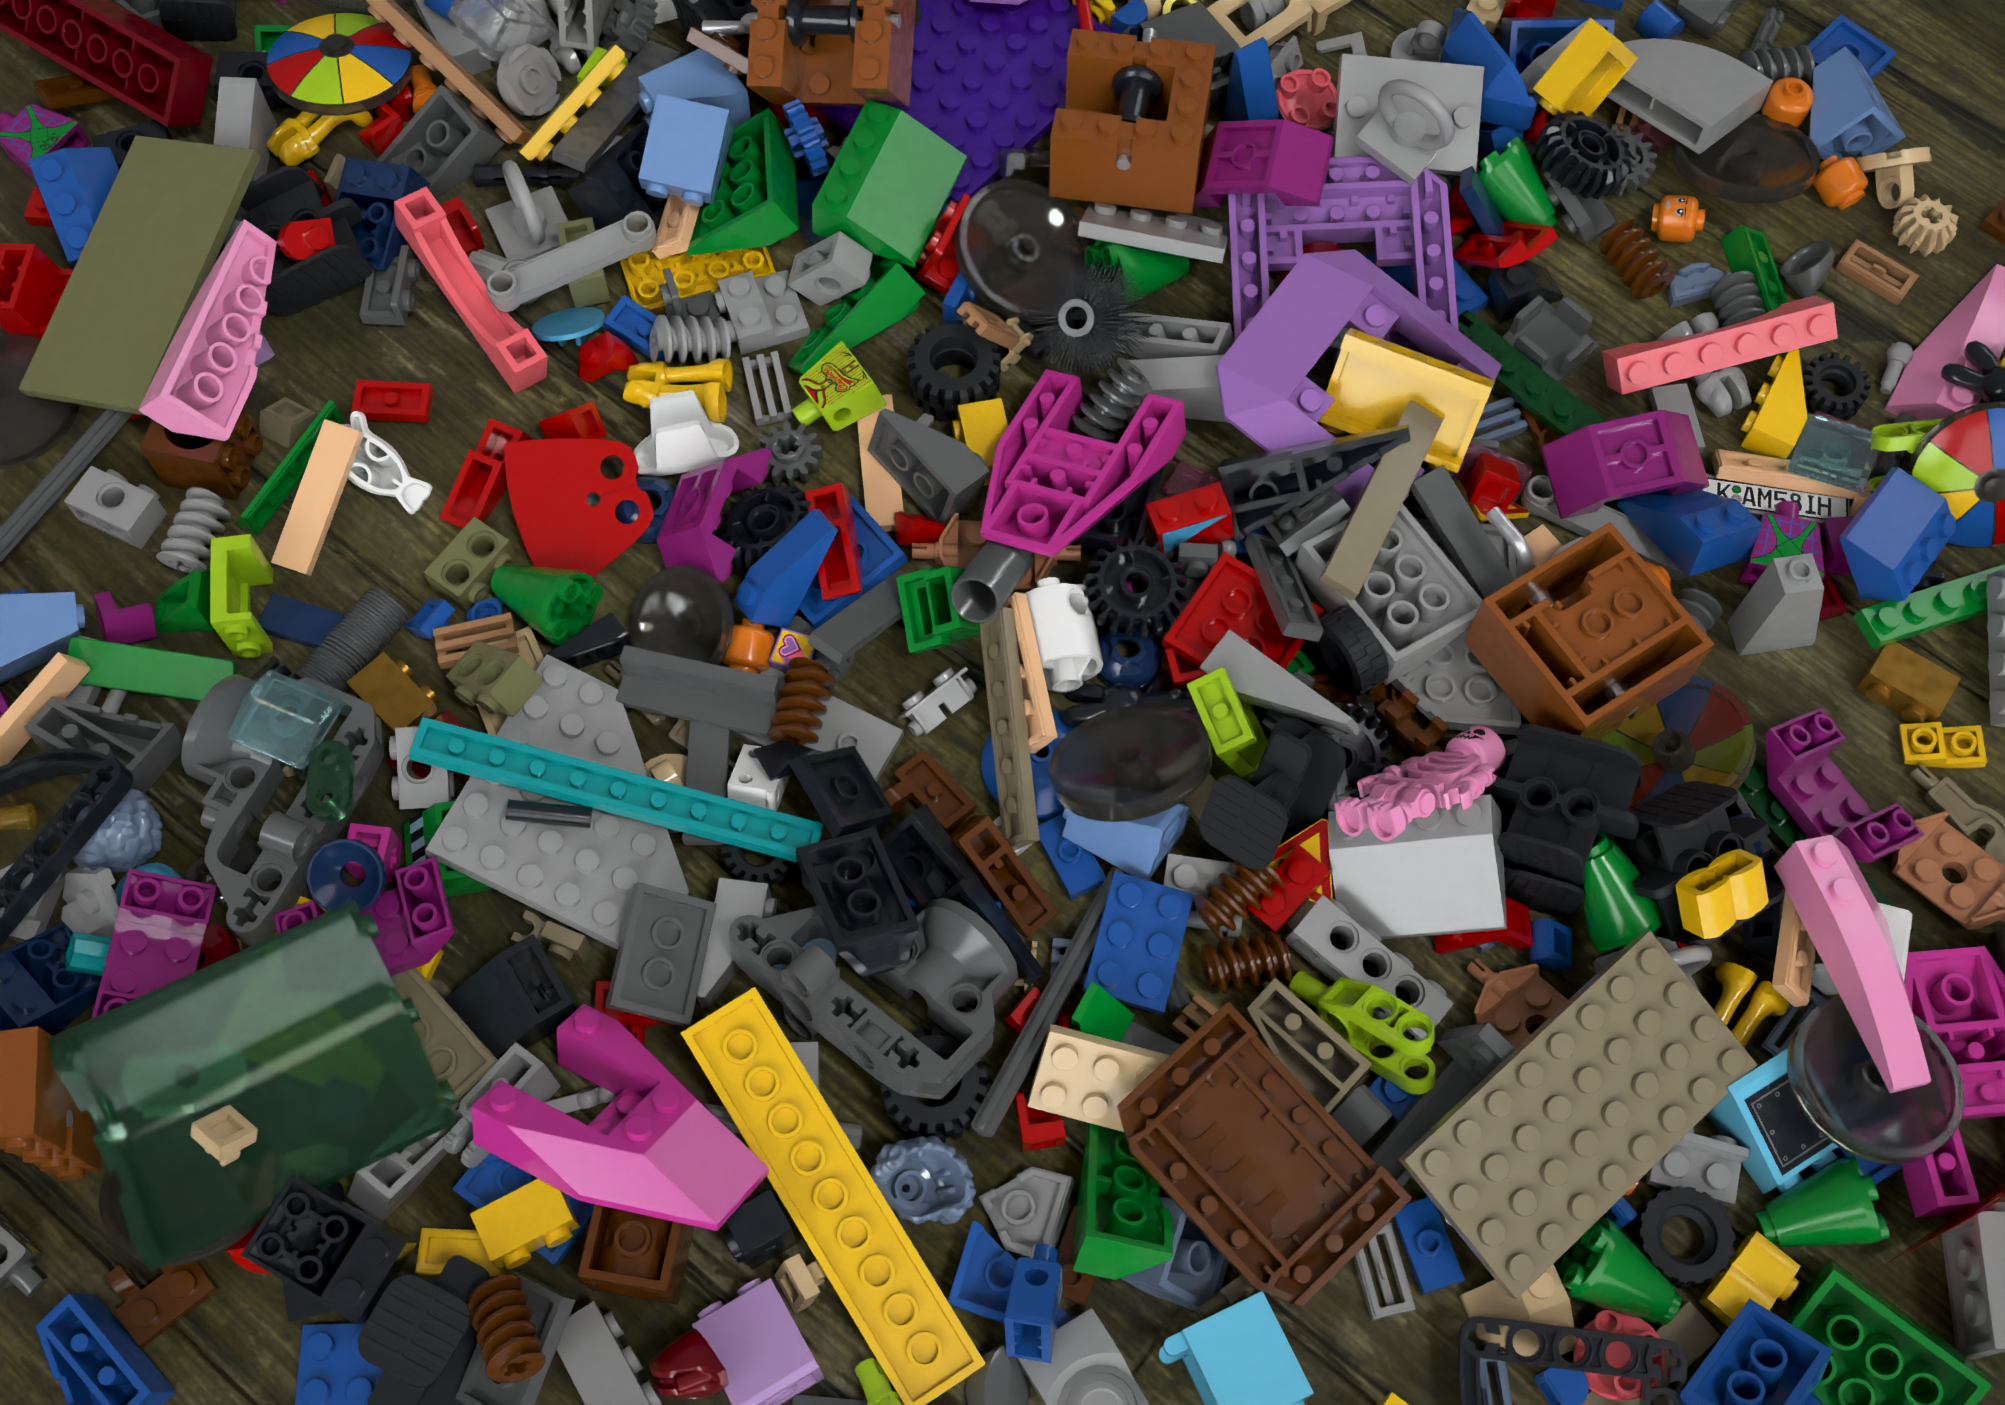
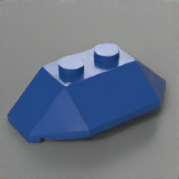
(1503, 90)

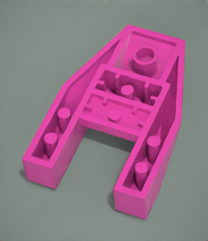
(1059, 483)
(1964, 1004)
(643, 1154)

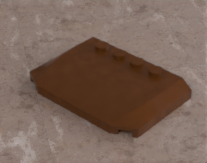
(1257, 1160)

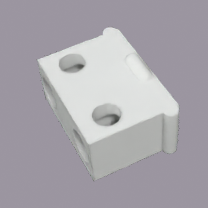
(751, 783)

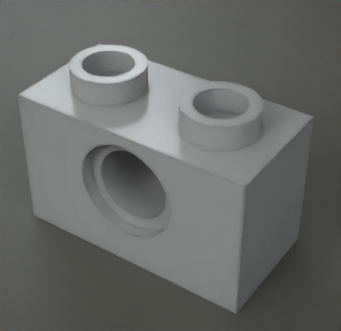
(830, 269)
(95, 501)
(407, 787)

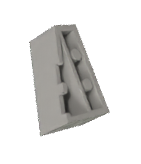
(599, 1363)

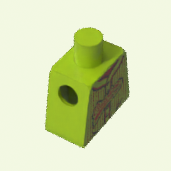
(838, 391)

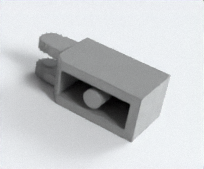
(516, 1068)

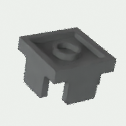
(1553, 337)

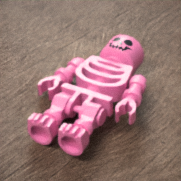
(1423, 785)

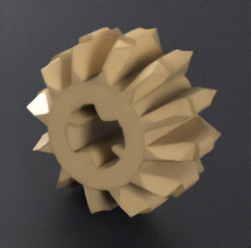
(1925, 225)

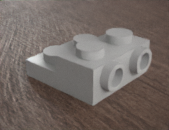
(761, 310)

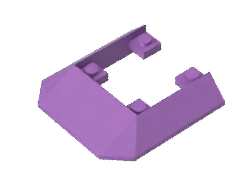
(1357, 205)
(1267, 366)

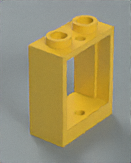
(1585, 71)

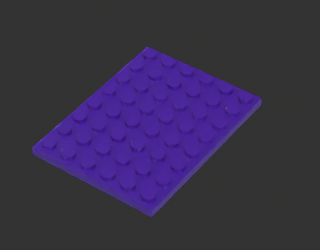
(986, 78)

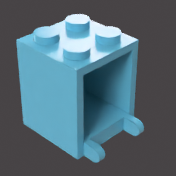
(1240, 1357)

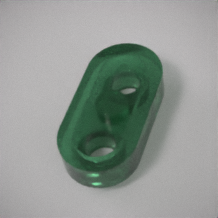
(330, 778)

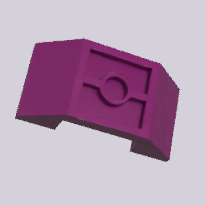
(1263, 159)
(1623, 461)
(695, 512)
(1822, 797)
(410, 918)
(153, 936)

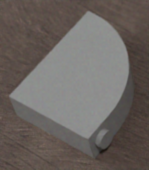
(1689, 90)

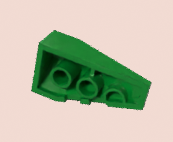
(862, 313)
(1127, 1227)

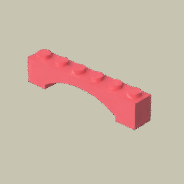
(501, 337)
(1669, 360)

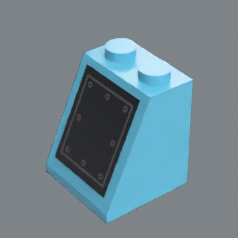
(1769, 1122)

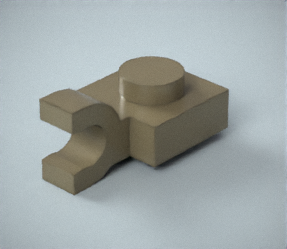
(560, 941)

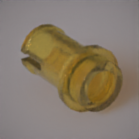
(18, 817)

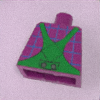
(37, 133)
(1782, 536)

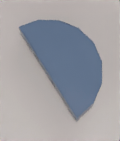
(1693, 283)

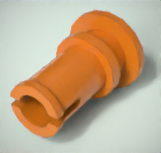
(422, 86)

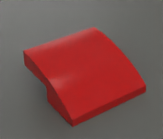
(1516, 245)

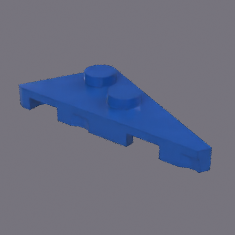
(985, 1278)

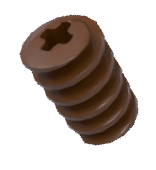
(1633, 262)
(800, 702)
(1234, 896)
(1246, 961)
(505, 1330)

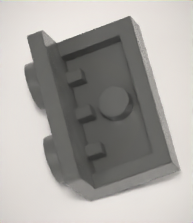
(1581, 215)
(390, 293)

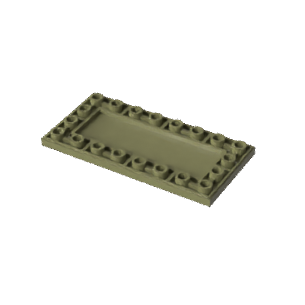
(139, 272)

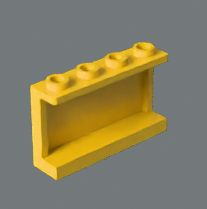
(1380, 377)

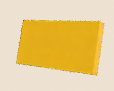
(584, 93)
(690, 272)

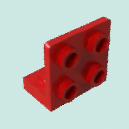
(938, 259)

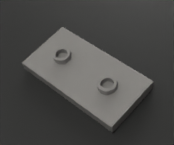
(842, 728)

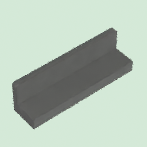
(698, 691)

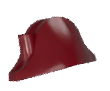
(688, 1368)

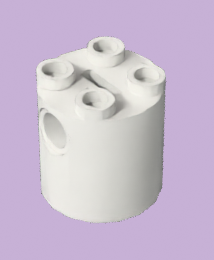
(1064, 634)

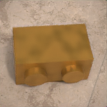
(1908, 684)
(393, 693)

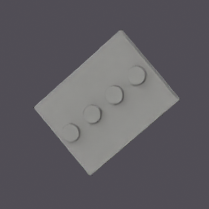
(1453, 84)
(1156, 230)

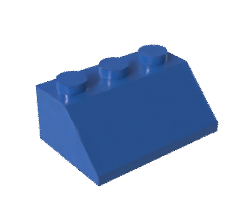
(1530, 37)
(74, 191)
(1896, 536)
(1759, 1363)

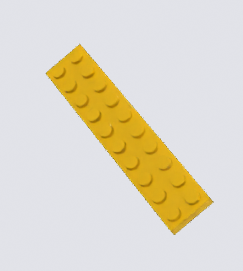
(833, 1200)

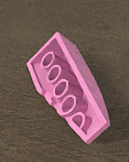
(1978, 318)
(216, 346)
(1857, 953)

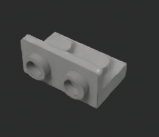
(1703, 1164)

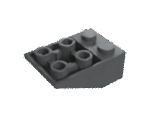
(1198, 25)

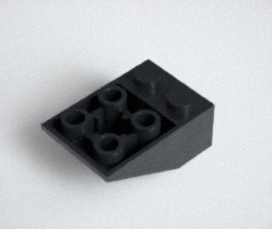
(612, 184)
(513, 998)
(328, 1249)

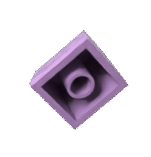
(759, 1346)

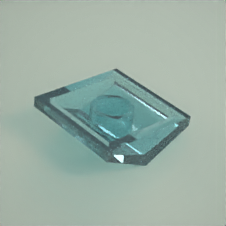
(1834, 453)
(284, 718)

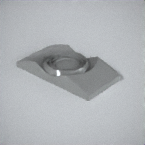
(1084, 1368)

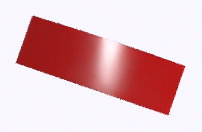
(482, 476)
(840, 568)

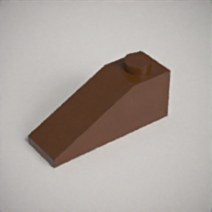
(1003, 874)

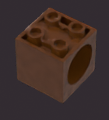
(218, 467)
(635, 1255)

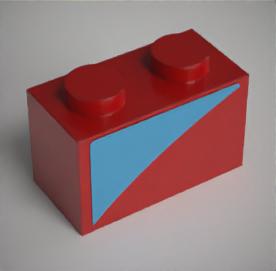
(1190, 518)

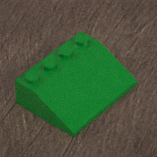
(888, 184)
(755, 191)
(1879, 1348)

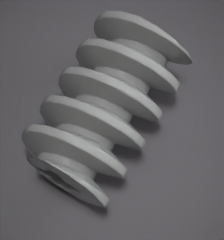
(689, 337)
(193, 531)

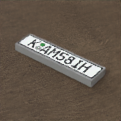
(1763, 499)

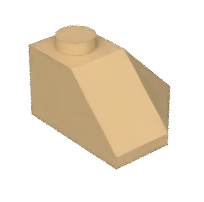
(1541, 1303)

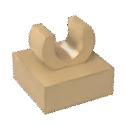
(224, 1134)
(800, 1282)

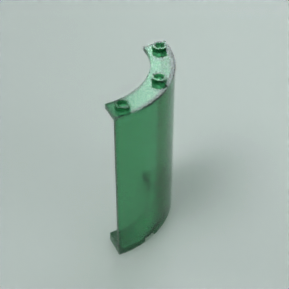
(289, 1035)

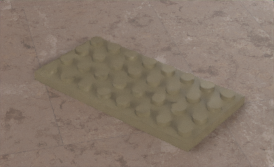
(1578, 1113)

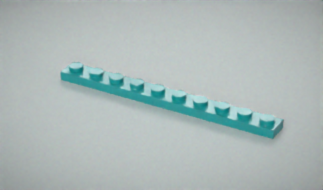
(612, 790)

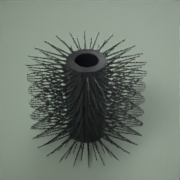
(1088, 316)

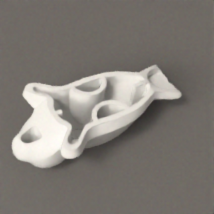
(383, 471)

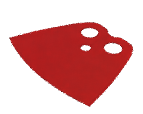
(550, 505)
(1959, 1218)

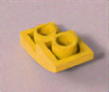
(1942, 746)

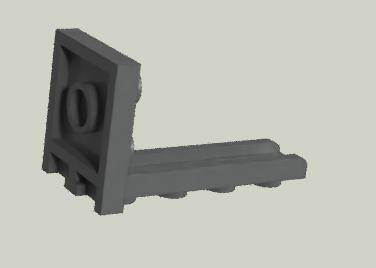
(1473, 1055)

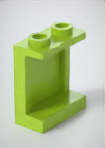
(233, 569)
(1229, 722)

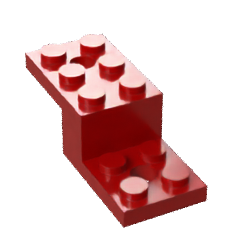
(28, 289)

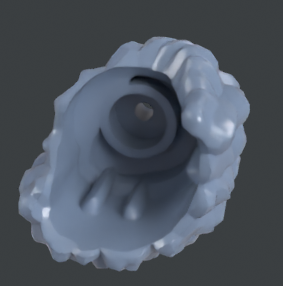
(125, 837)
(933, 1179)

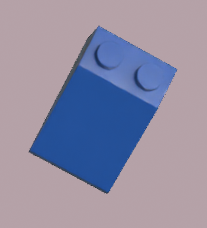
(1694, 527)

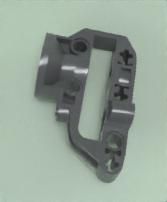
(285, 839)
(951, 964)

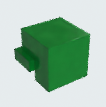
(928, 609)

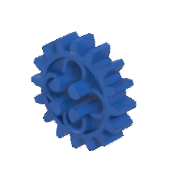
(806, 138)

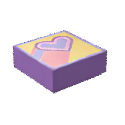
(788, 646)

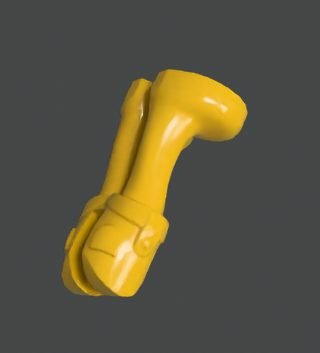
(300, 137)
(656, 380)
(1764, 1001)

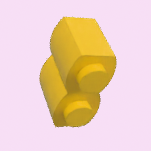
(1722, 893)
(1754, 1272)

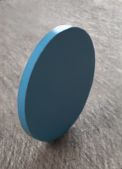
(568, 324)

